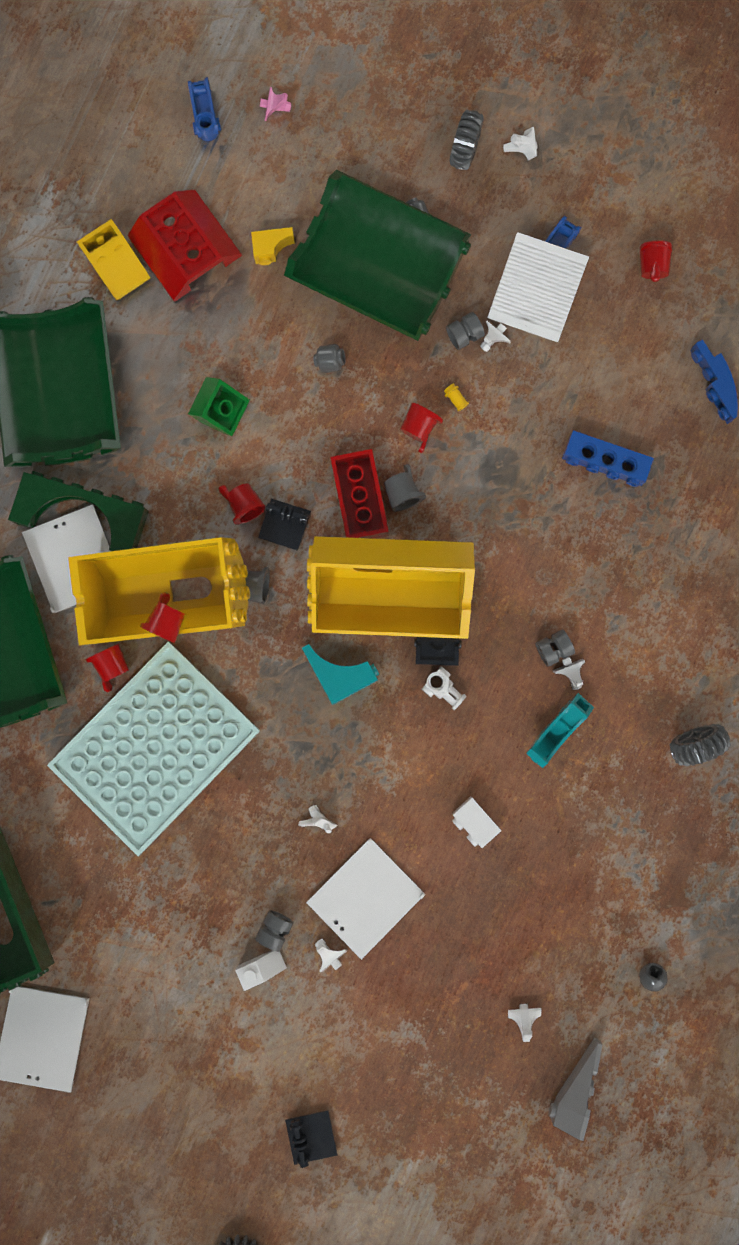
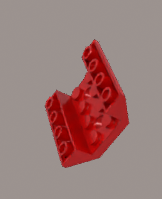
(168, 247)

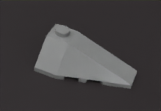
(571, 1104)

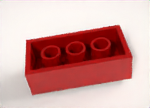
(359, 495)

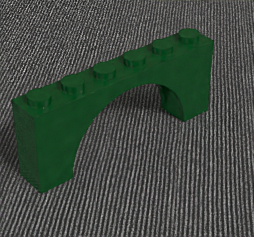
(39, 494)

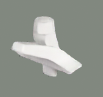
(525, 144)
(494, 335)
(572, 671)
(318, 820)
(328, 956)
(524, 1018)

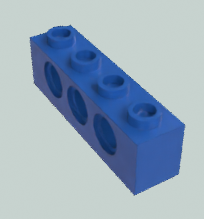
(639, 462)

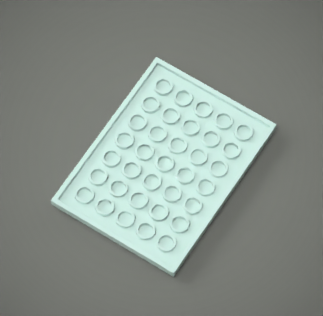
(153, 748)

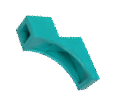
(559, 730)

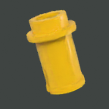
(456, 397)

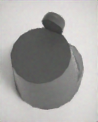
(403, 491)
(258, 584)

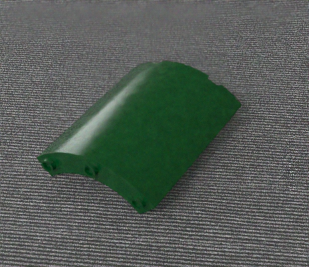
(378, 255)
(56, 386)
(26, 660)

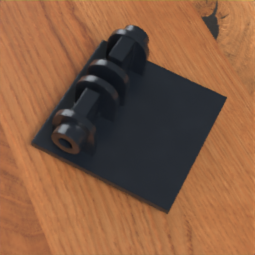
(284, 524)
(311, 1138)

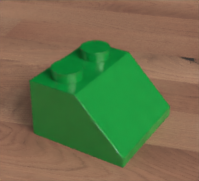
(219, 406)

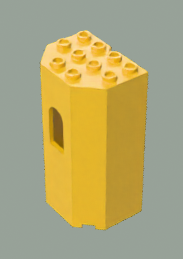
(123, 586)
(418, 595)

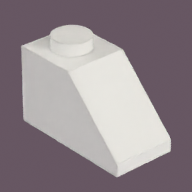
(260, 969)

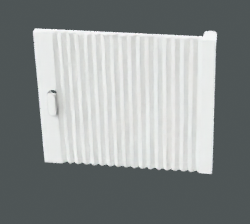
(538, 287)
(50, 547)
(365, 898)
(42, 1038)

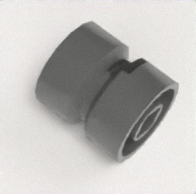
(464, 331)
(562, 645)
(274, 930)

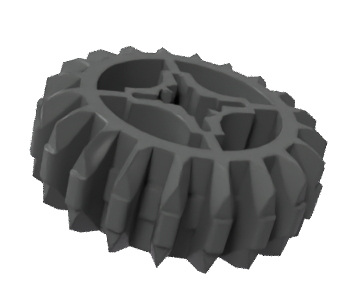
(466, 139)
(700, 745)

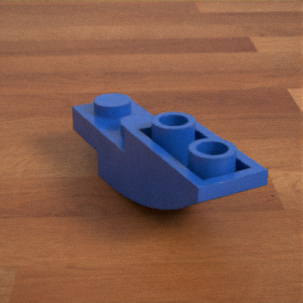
(722, 387)

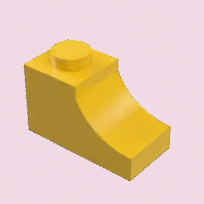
(269, 243)

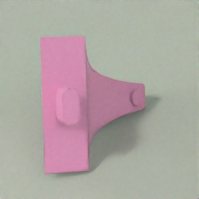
(275, 103)

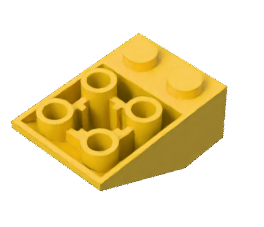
(113, 259)

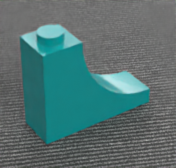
(338, 680)

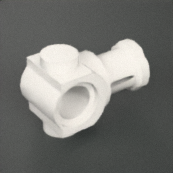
(445, 689)

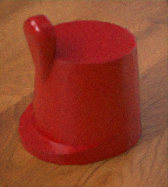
(655, 259)
(419, 424)
(243, 503)
(164, 620)
(109, 665)

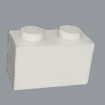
(475, 822)

